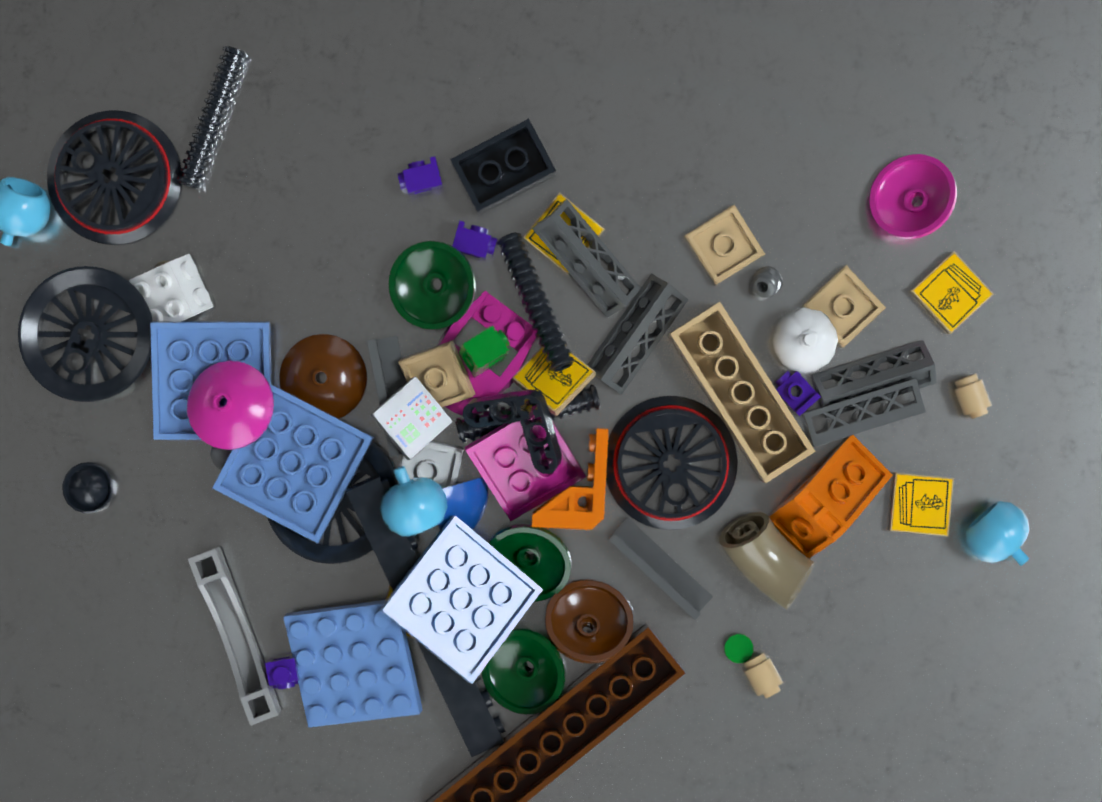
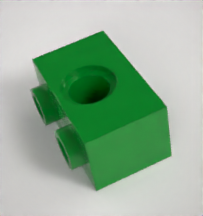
(484, 350)

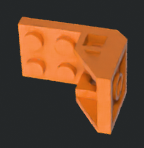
(831, 498)
(563, 508)

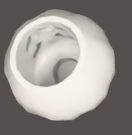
(805, 340)

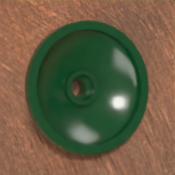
(413, 287)
(549, 564)
(515, 683)

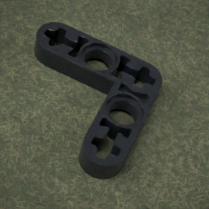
(520, 413)

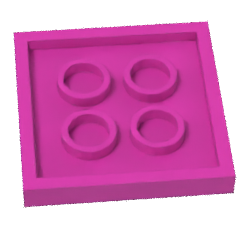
(509, 471)

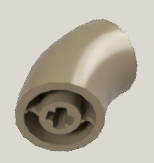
(766, 557)

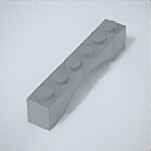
(239, 642)

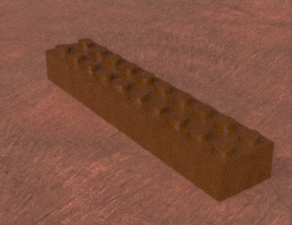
(570, 726)

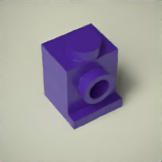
(420, 177)
(474, 241)
(799, 404)
(282, 672)

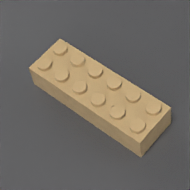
(741, 393)

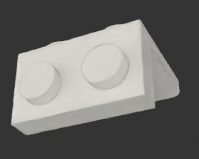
(173, 290)

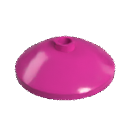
(905, 183)
(247, 406)

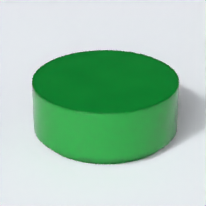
(738, 648)

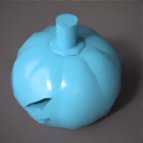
(22, 209)
(413, 504)
(999, 533)

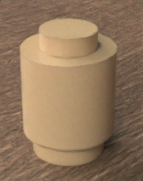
(972, 396)
(763, 675)

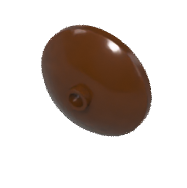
(341, 364)
(592, 606)

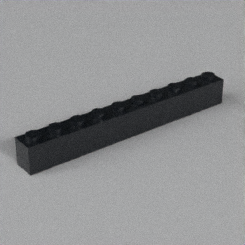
(397, 556)

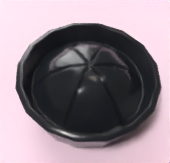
(87, 487)

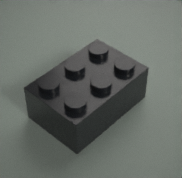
(503, 166)

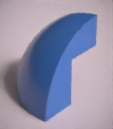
(466, 501)

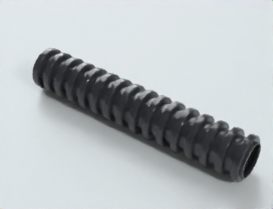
(212, 117)
(535, 302)
(585, 400)

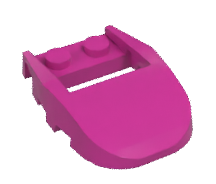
(519, 332)

